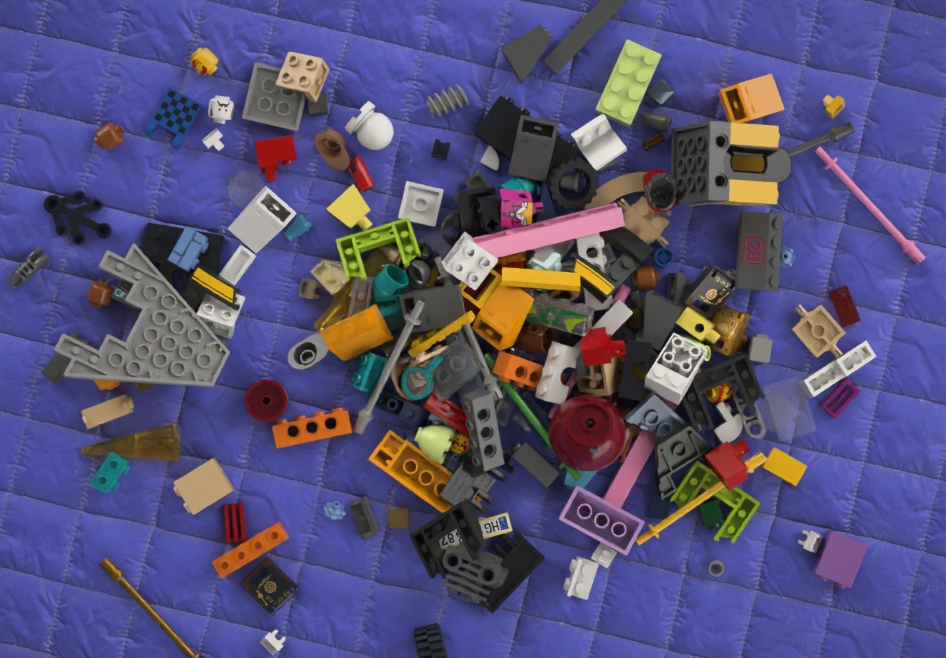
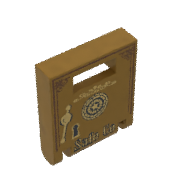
(731, 326)

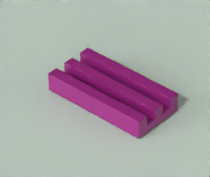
(828, 410)

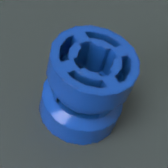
(663, 257)

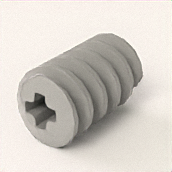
(447, 101)

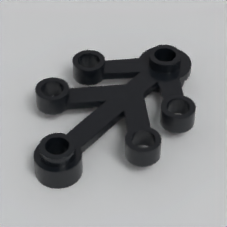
(75, 215)

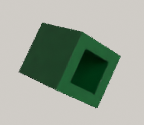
(710, 513)

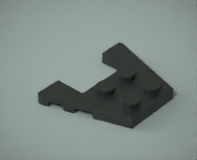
(675, 452)

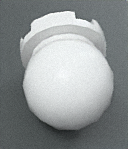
(371, 128)

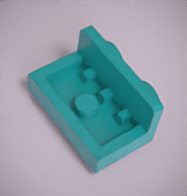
(110, 472)

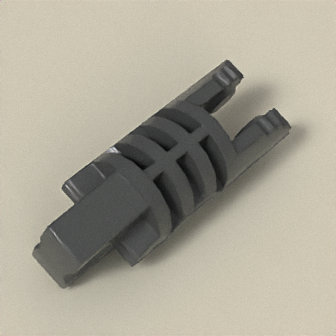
(27, 268)

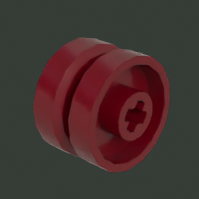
(278, 400)

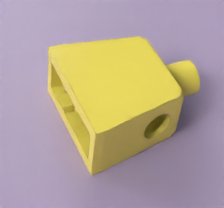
(351, 209)
(690, 322)

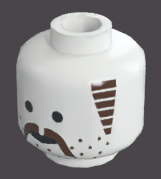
(220, 109)

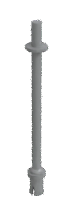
(489, 380)
(365, 415)

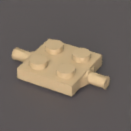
(644, 221)
(818, 331)

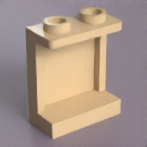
(203, 486)

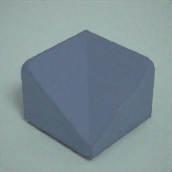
(660, 92)

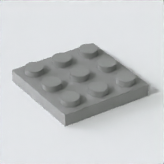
(270, 103)

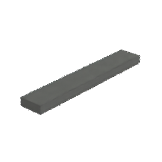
(582, 34)

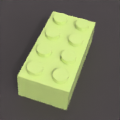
(628, 83)

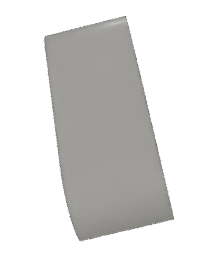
(749, 422)

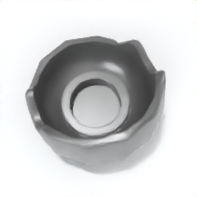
(418, 274)

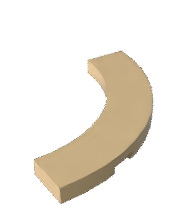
(617, 188)

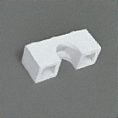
(550, 385)

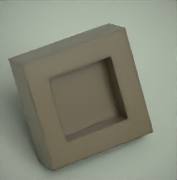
(307, 289)

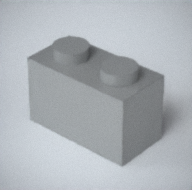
(759, 348)

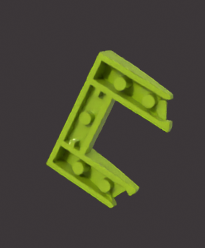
(352, 245)
(742, 503)

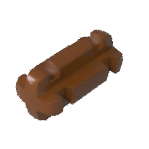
(653, 141)

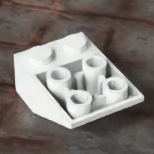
(261, 220)
(675, 368)

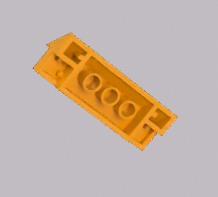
(412, 469)

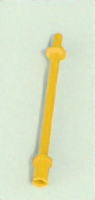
(751, 464)

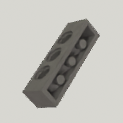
(492, 455)

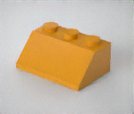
(357, 333)

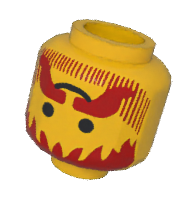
(204, 61)
(719, 393)
(460, 443)

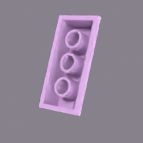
(601, 520)

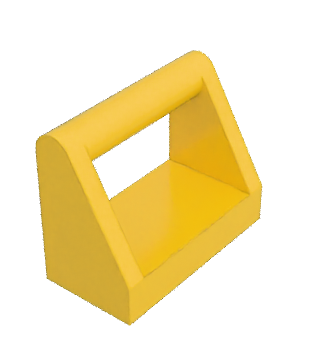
(487, 291)

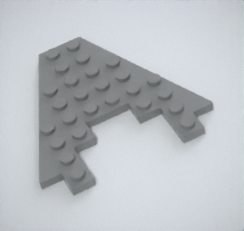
(165, 343)

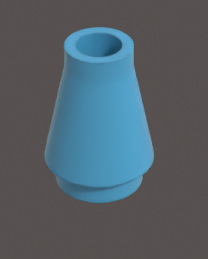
(298, 227)

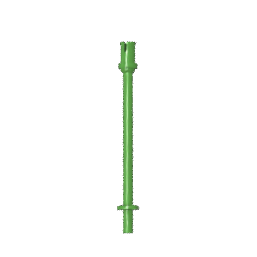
(527, 412)

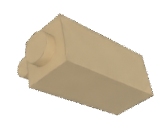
(107, 411)

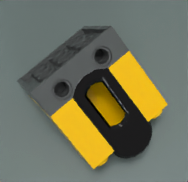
(728, 164)

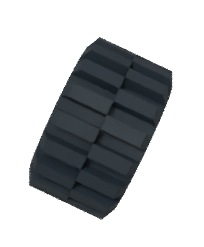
(430, 641)

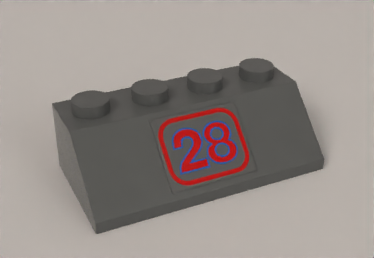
(758, 251)

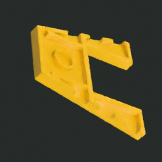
(425, 341)

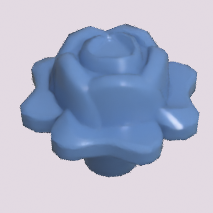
(786, 258)
(452, 461)
(334, 511)

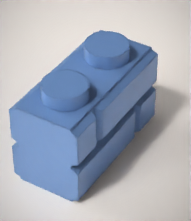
(188, 249)

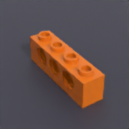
(520, 371)
(284, 439)
(250, 549)

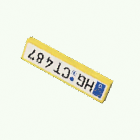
(490, 527)

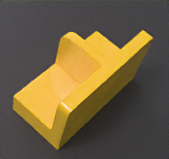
(784, 466)

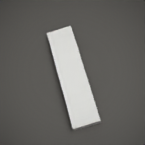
(611, 320)
(838, 369)

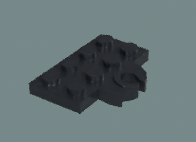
(466, 217)
(161, 241)

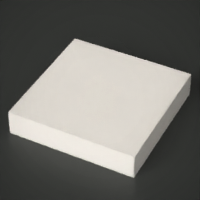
(421, 203)

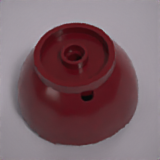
(573, 440)

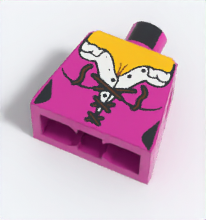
(517, 209)

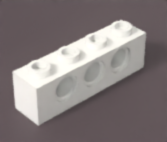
(597, 242)

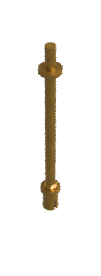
(117, 576)

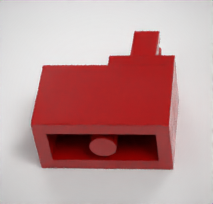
(275, 151)
(599, 348)
(726, 463)

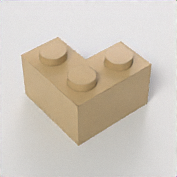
(601, 378)

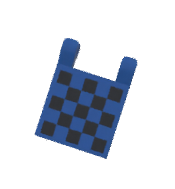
(175, 114)

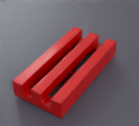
(235, 527)

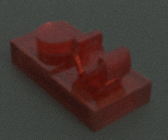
(844, 306)

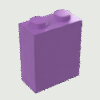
(839, 559)

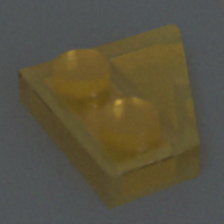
(331, 276)

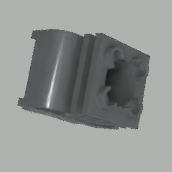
(473, 574)

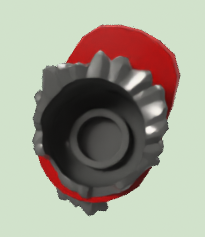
(660, 191)

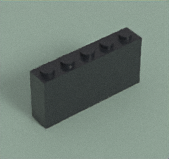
(501, 127)

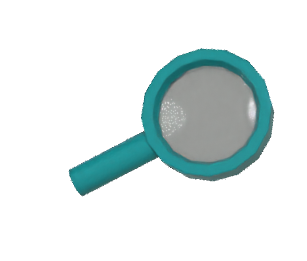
(418, 382)

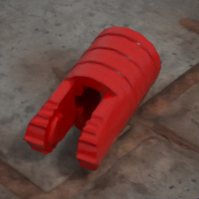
(360, 174)

